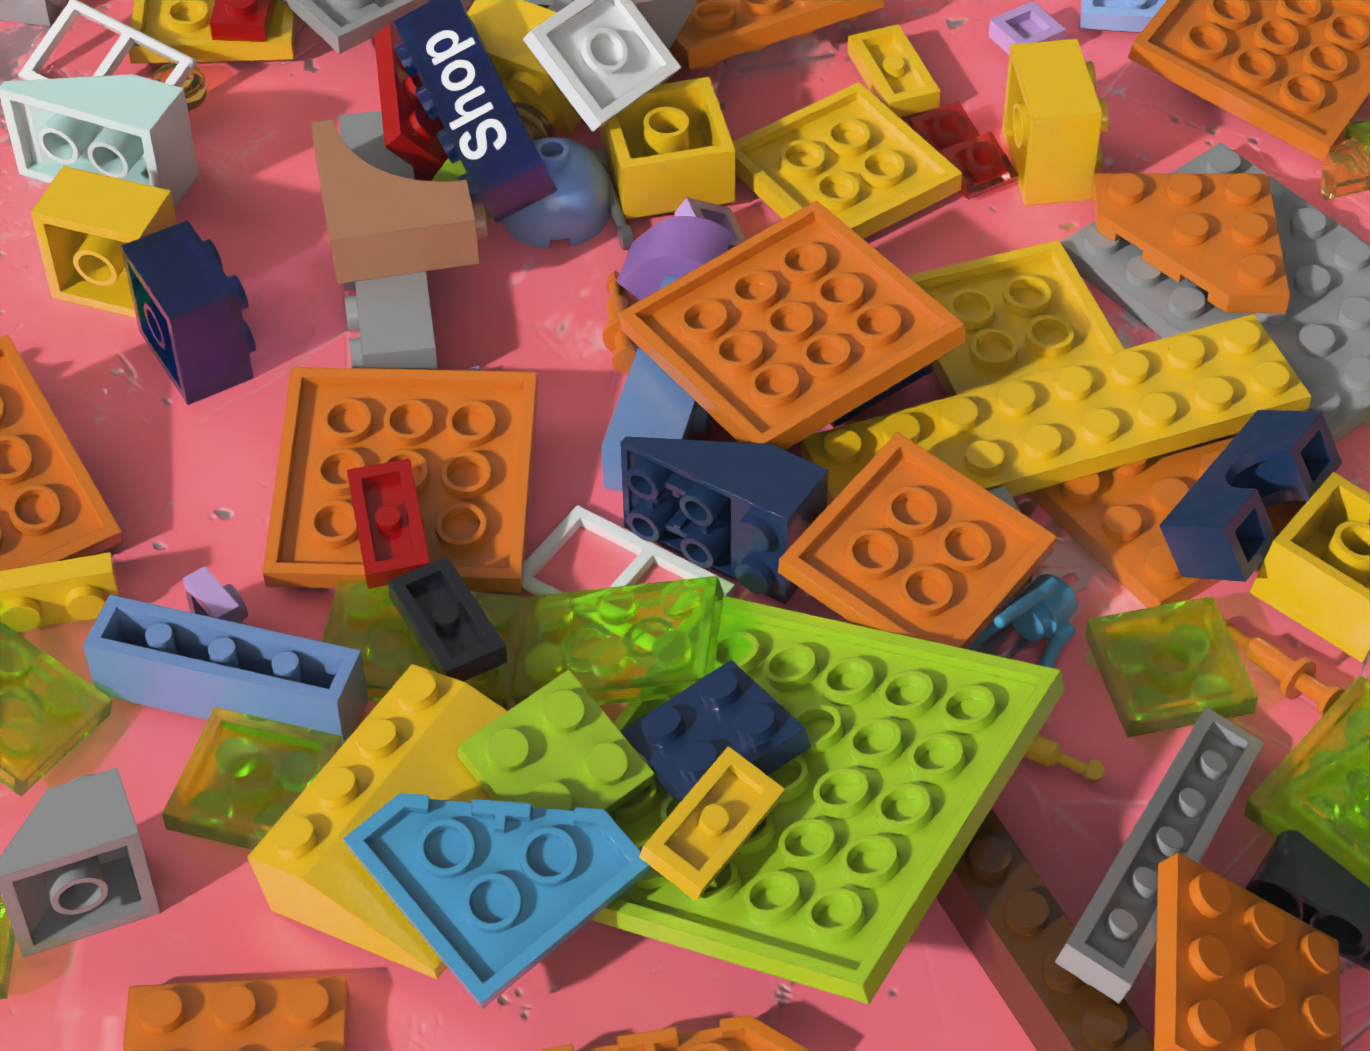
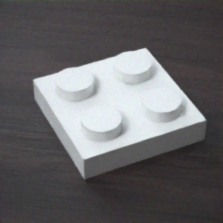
(601, 56)

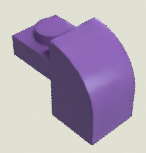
(671, 249)

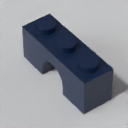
(1223, 520)

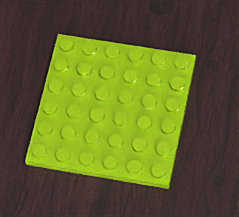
(871, 816)

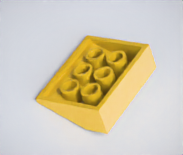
(397, 749)

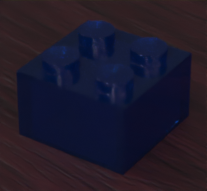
(190, 311)

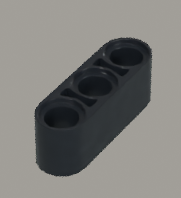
(1317, 891)

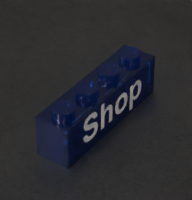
(474, 108)

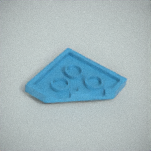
(495, 879)

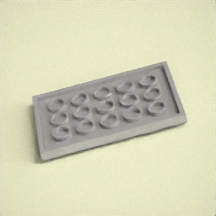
(1328, 285)

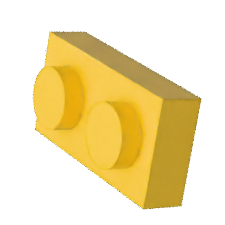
(893, 70)
(56, 592)
(711, 823)

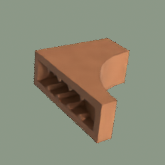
(391, 222)

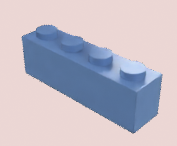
(650, 408)
(205, 662)

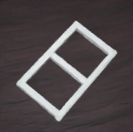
(128, 37)
(646, 553)

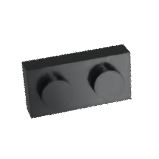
(447, 621)

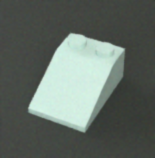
(102, 126)

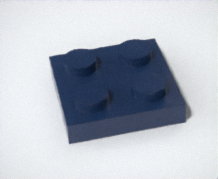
(700, 722)

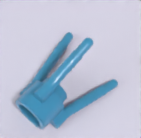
(1038, 614)

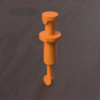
(613, 336)
(1294, 675)

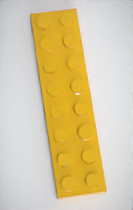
(1084, 412)

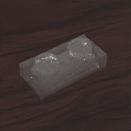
(781, 59)

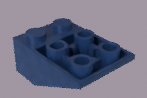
(722, 504)

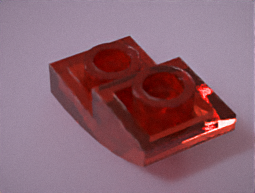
(975, 155)

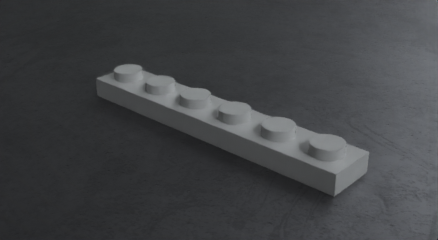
(1180, 817)

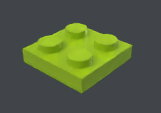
(556, 753)

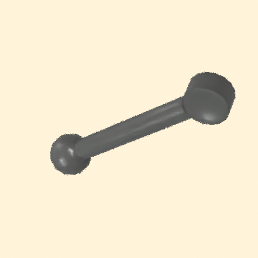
(624, 231)

